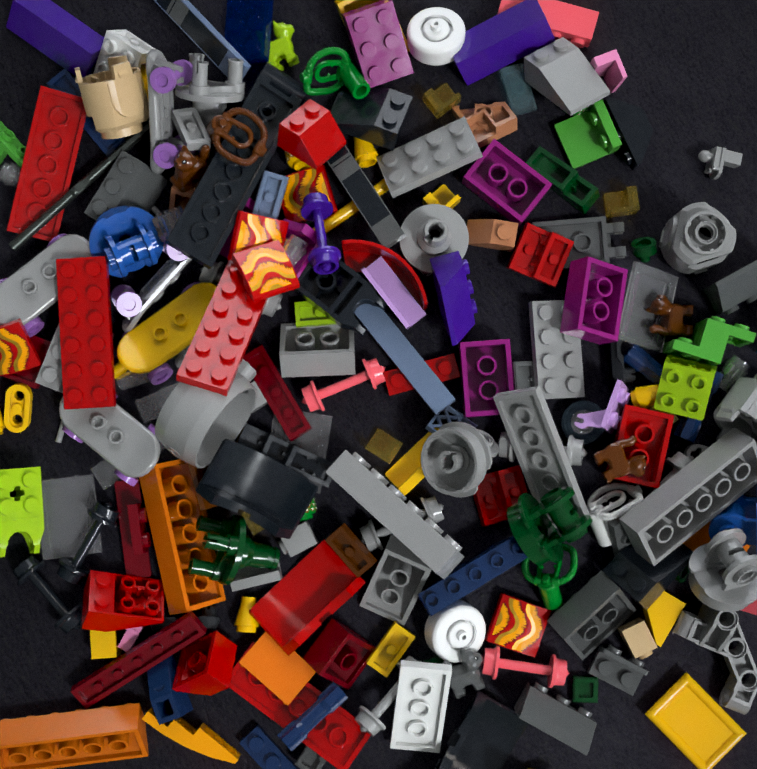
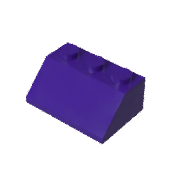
(454, 294)

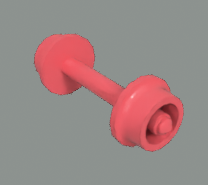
(313, 397)
(556, 669)

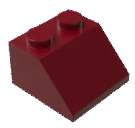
(339, 654)

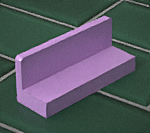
(394, 292)

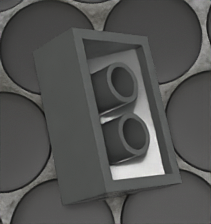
(127, 184)
(733, 289)
(592, 615)
(556, 717)

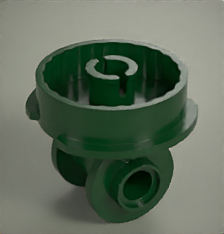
(534, 529)

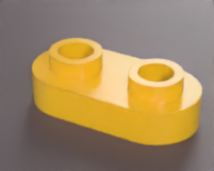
(18, 406)

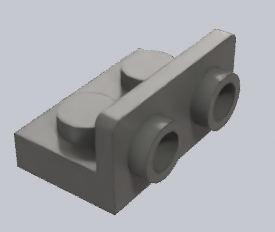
(616, 669)

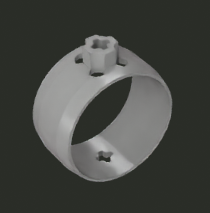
(199, 420)

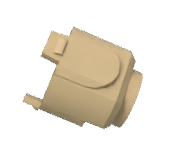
(115, 98)

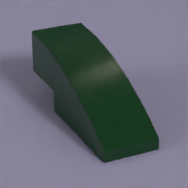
(564, 180)

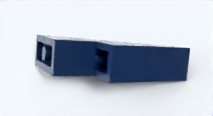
(472, 575)

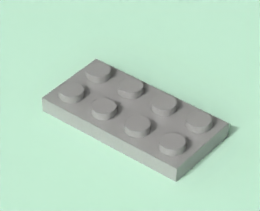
(429, 157)
(555, 354)

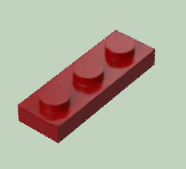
(444, 368)

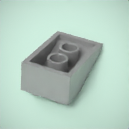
(564, 76)
(395, 582)

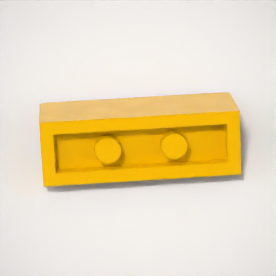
(407, 470)

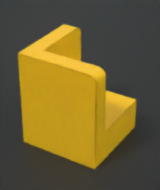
(443, 197)
(104, 645)

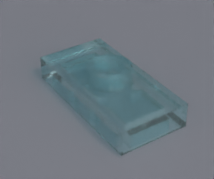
(517, 90)

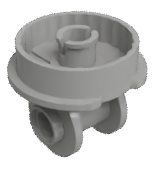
(457, 458)
(723, 572)

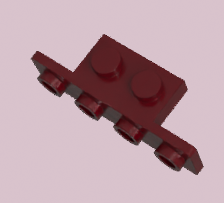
(133, 529)

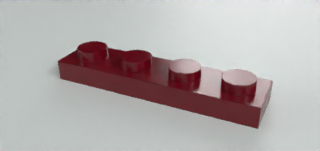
(277, 394)

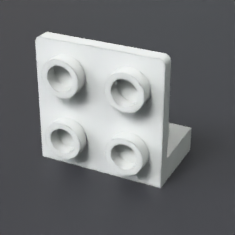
(119, 44)

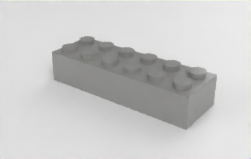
(692, 496)
(390, 509)

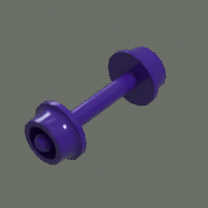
(323, 258)

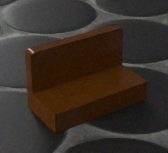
(351, 550)

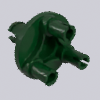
(233, 549)

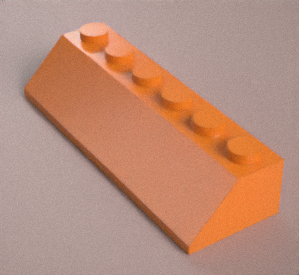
(172, 520)
(73, 738)

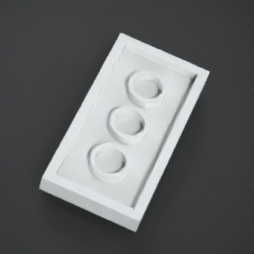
(420, 706)

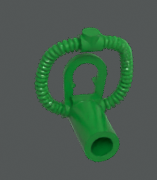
(346, 74)
(549, 583)

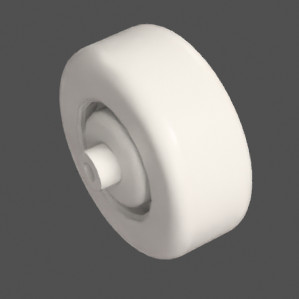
(435, 35)
(453, 629)

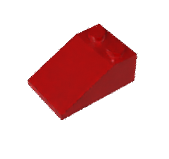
(652, 436)

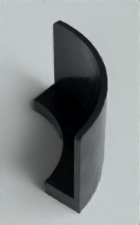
(259, 486)
(483, 737)

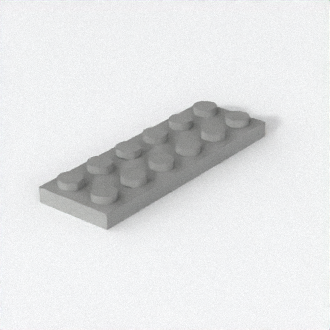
(538, 444)

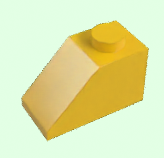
(662, 616)

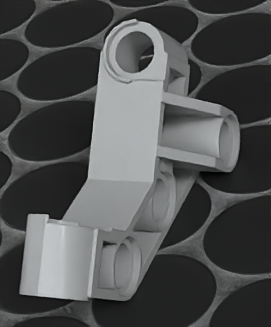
(715, 632)

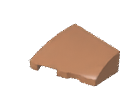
(488, 121)

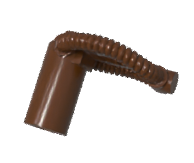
(221, 125)

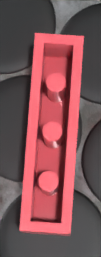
(565, 20)

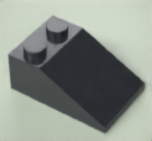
(373, 118)
(640, 578)

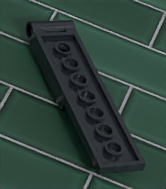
(227, 185)

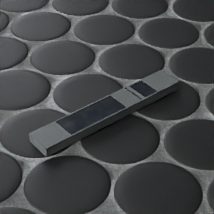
(366, 198)

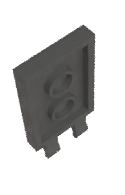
(590, 237)

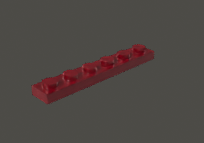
(138, 659)

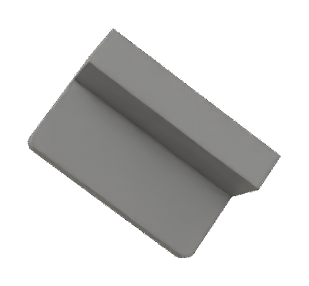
(191, 128)
(254, 576)

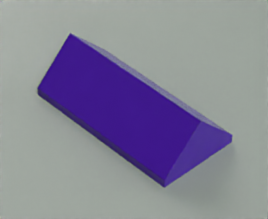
(56, 34)
(503, 40)

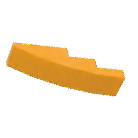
(202, 740)

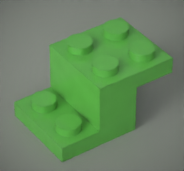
(709, 341)

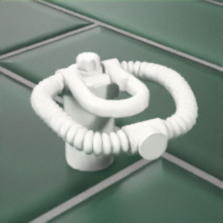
(601, 514)

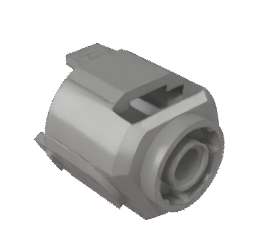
(686, 246)
(739, 408)

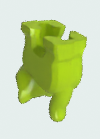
(282, 47)

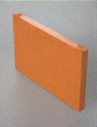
(276, 670)

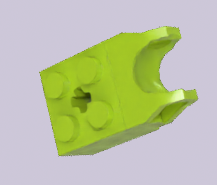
(23, 512)

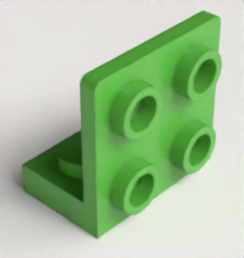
(588, 135)

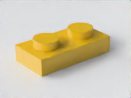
(390, 649)

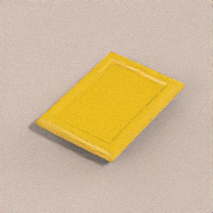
(695, 723)

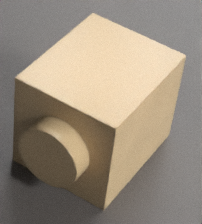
(637, 638)

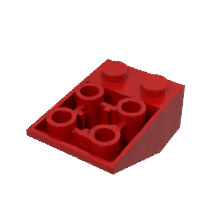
(121, 602)

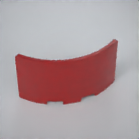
(363, 253)
(306, 597)

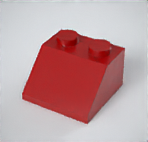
(311, 134)
(205, 665)

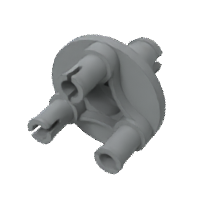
(210, 96)
(418, 246)

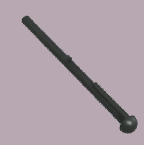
(78, 188)

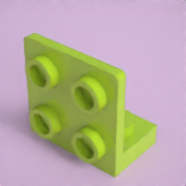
(685, 387)

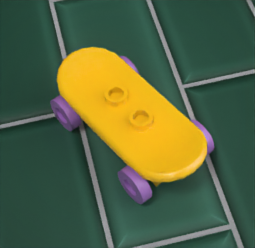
(165, 333)

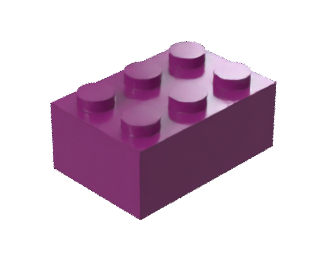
(378, 42)
(506, 183)
(593, 300)
(484, 373)

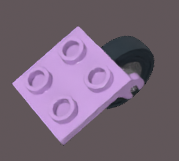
(589, 422)

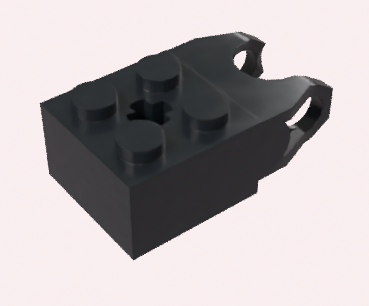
(341, 298)

